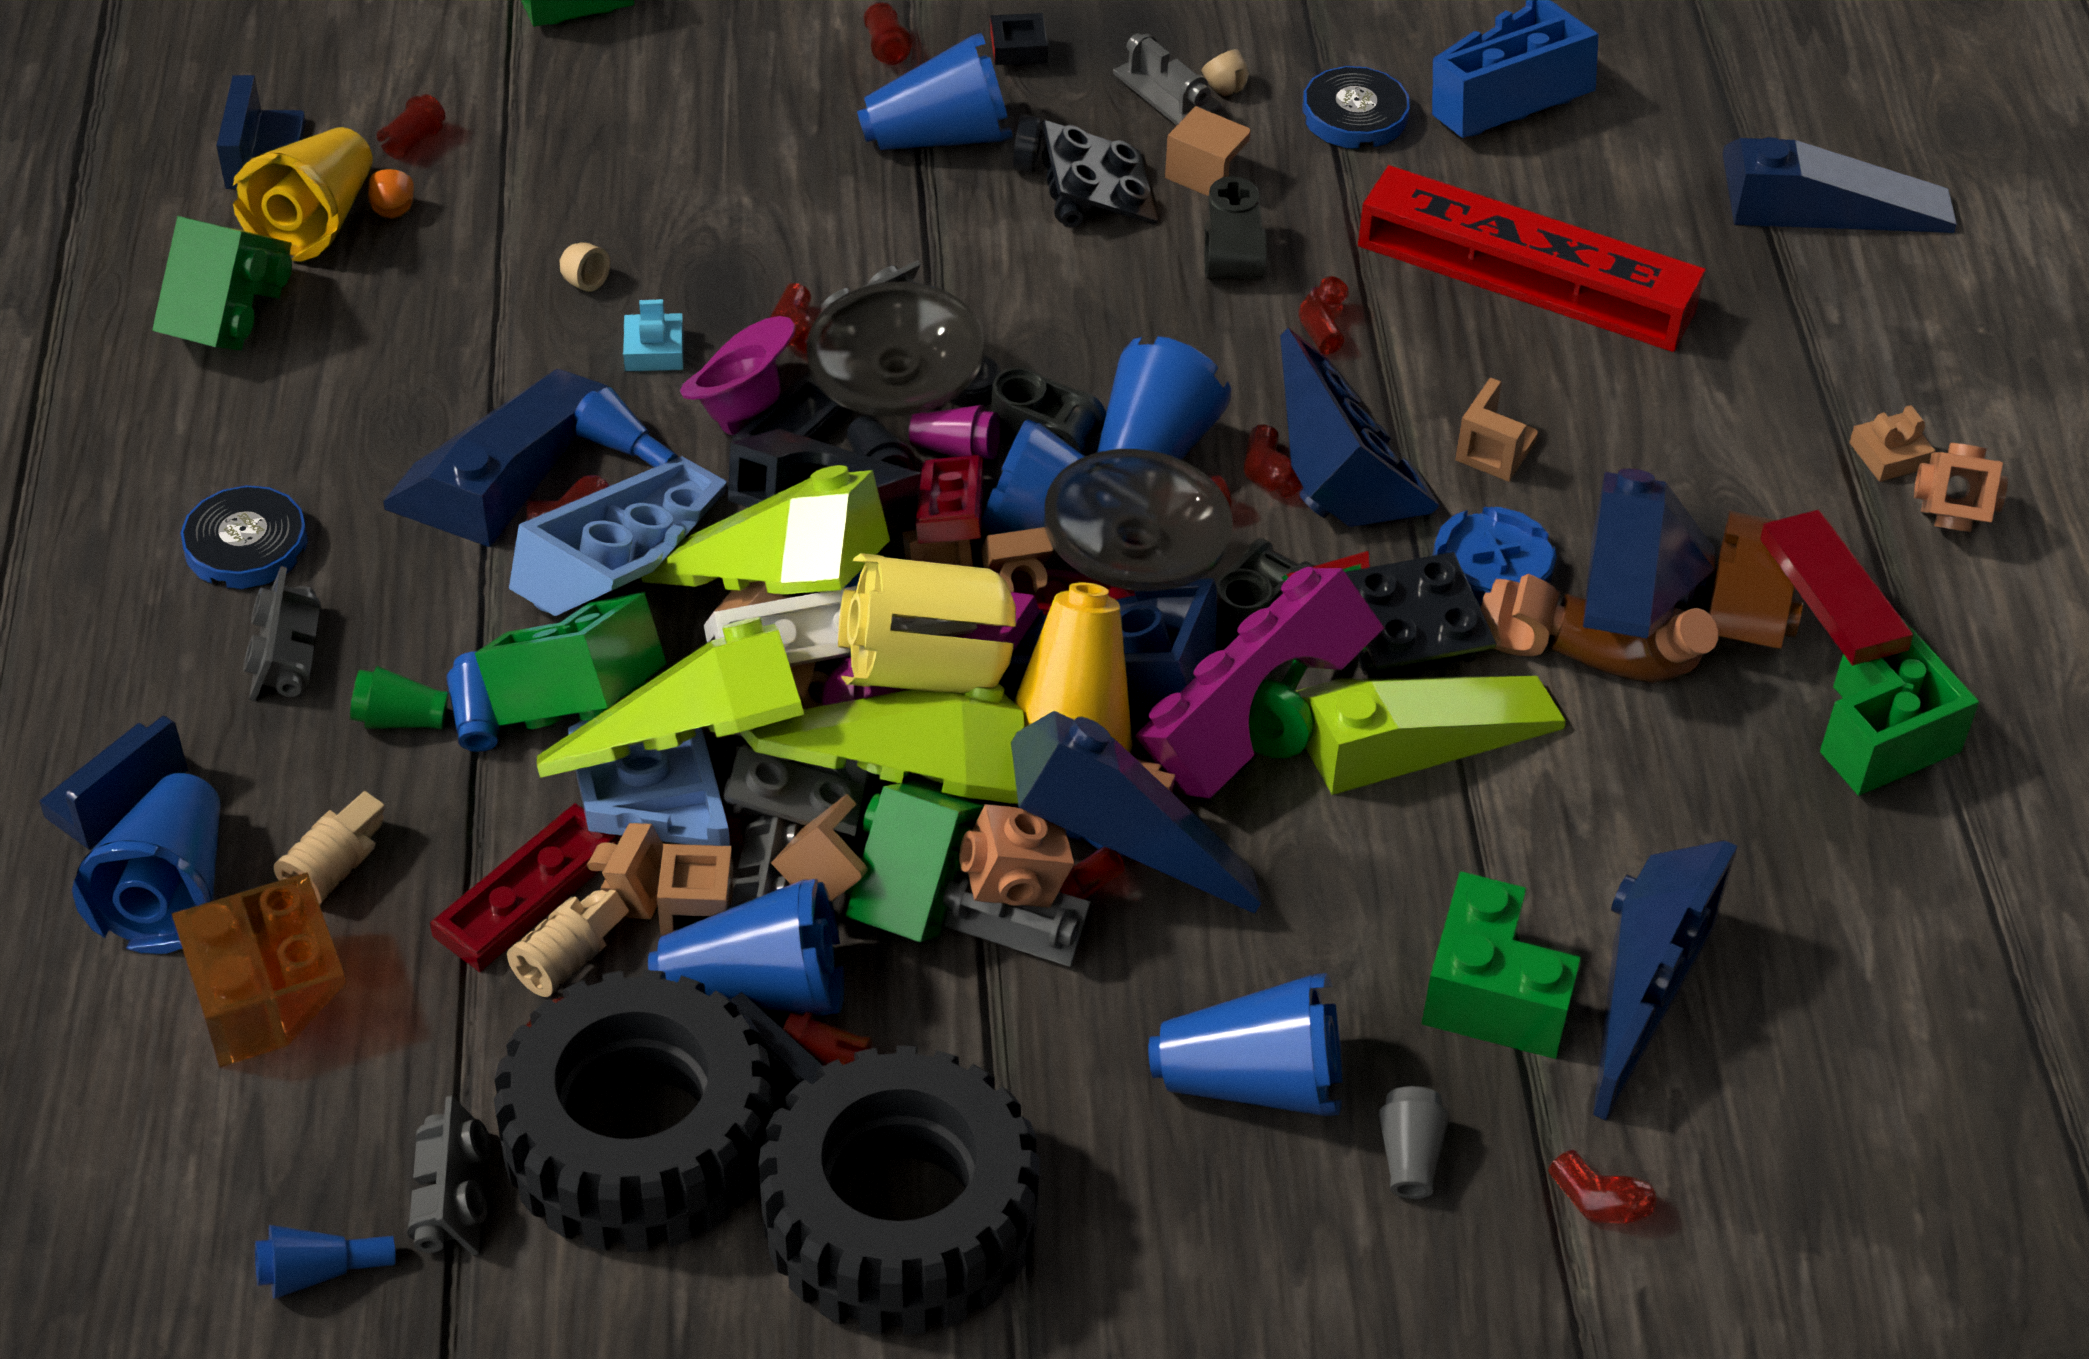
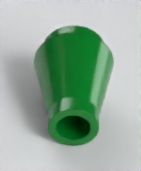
(394, 701)

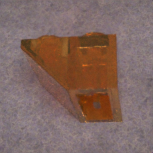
(259, 966)

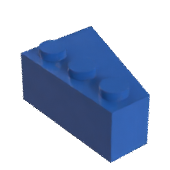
(1514, 69)

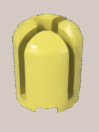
(927, 592)

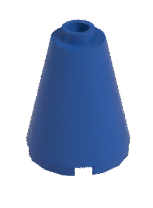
(939, 103)
(1163, 398)
(1025, 480)
(152, 865)
(767, 948)
(1256, 1050)

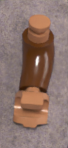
(1529, 612)

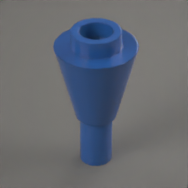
(611, 423)
(305, 1258)

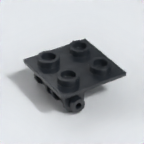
(1094, 173)
(1424, 615)

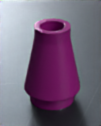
(957, 432)

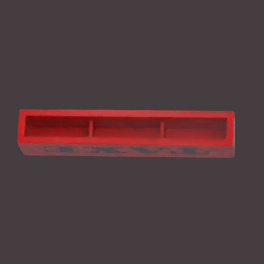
(1531, 257)

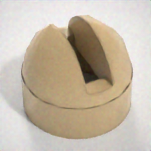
(1226, 73)
(585, 266)

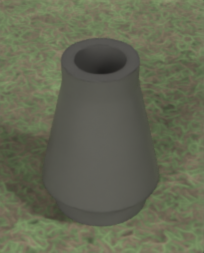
(1413, 1139)

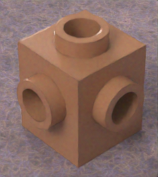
(1984, 484)
(1015, 857)

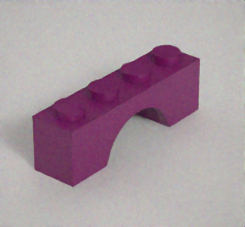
(1206, 726)

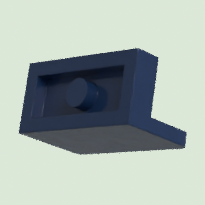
(252, 131)
(115, 781)

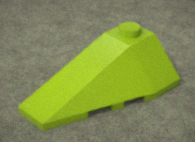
(790, 540)
(722, 685)
(1402, 725)
(929, 733)

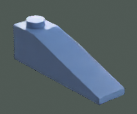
(610, 535)

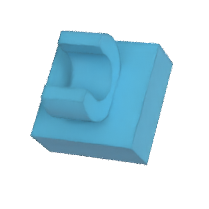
(653, 339)

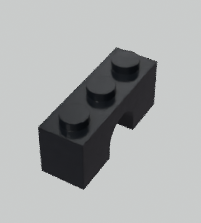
(781, 459)

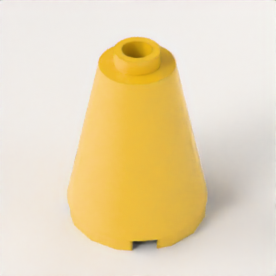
(303, 190)
(1080, 663)

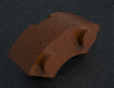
(1750, 589)

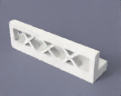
(812, 622)

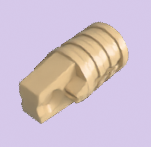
(334, 845)
(565, 941)

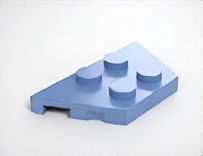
(660, 788)

